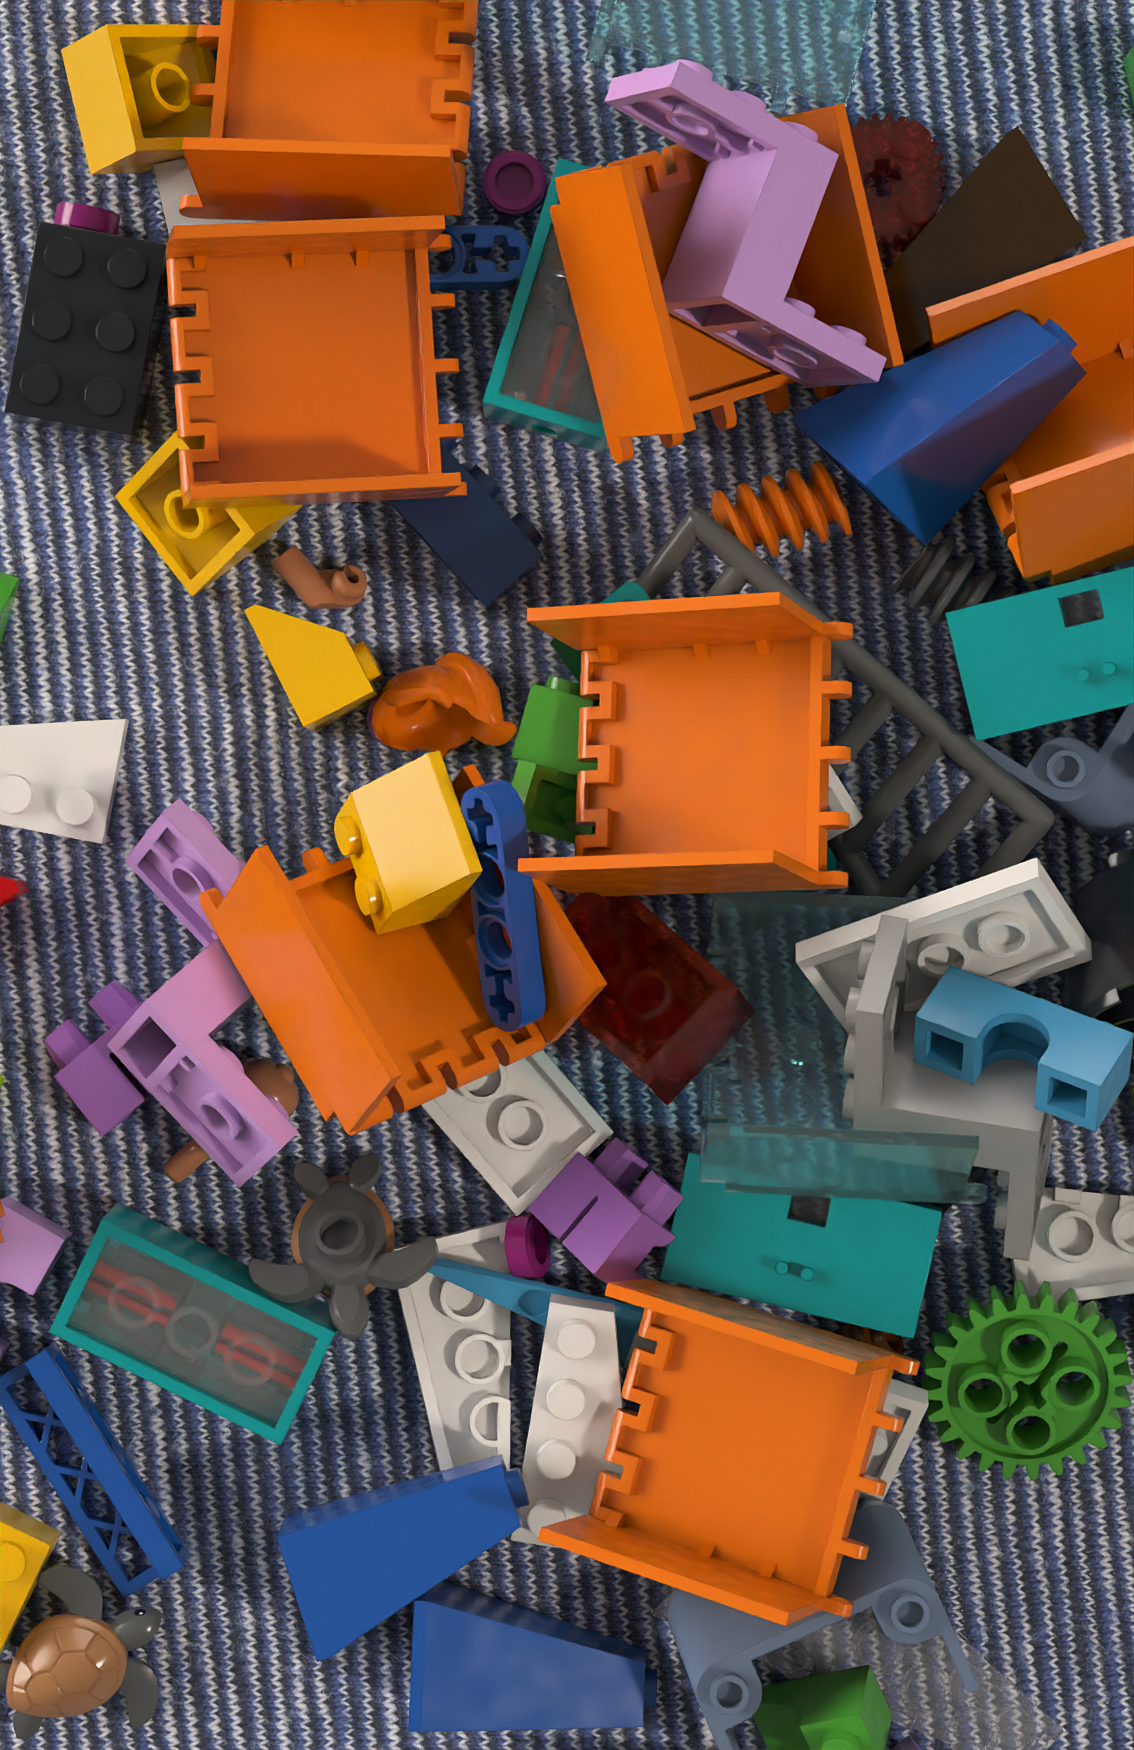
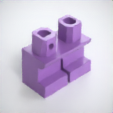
(90, 1070)
(600, 1218)

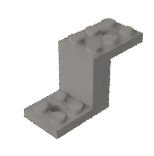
(908, 1097)

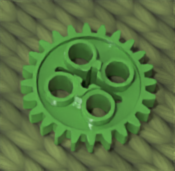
(1026, 1380)

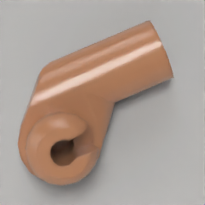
(321, 587)

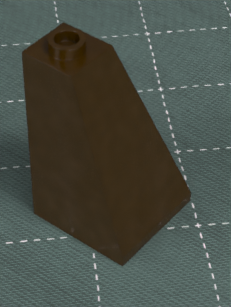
(989, 231)

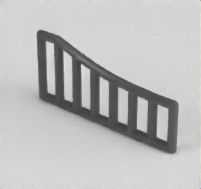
(888, 695)

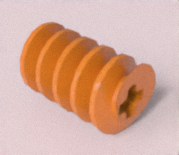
(784, 511)

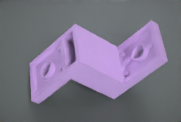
(746, 224)
(172, 1032)

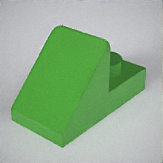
(549, 801)

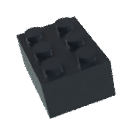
(89, 333)

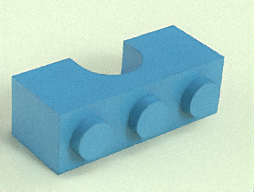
(980, 1021)

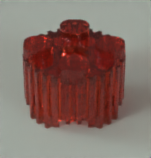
(908, 158)

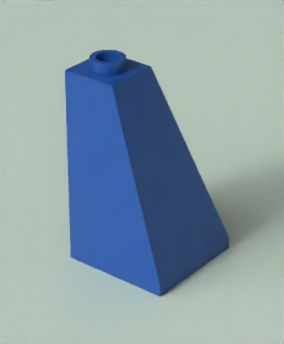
(945, 418)
(389, 1545)
(516, 1669)

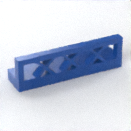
(108, 1466)

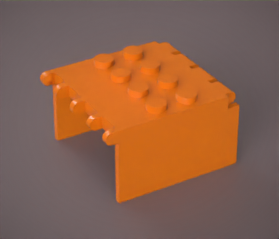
(334, 110)
(309, 361)
(652, 368)
(1071, 482)
(701, 746)
(391, 1012)
(738, 1454)

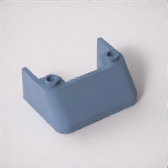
(1077, 780)
(723, 1641)

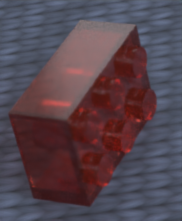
(661, 1000)

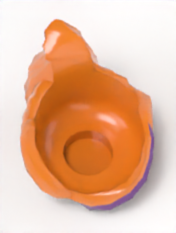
(440, 707)

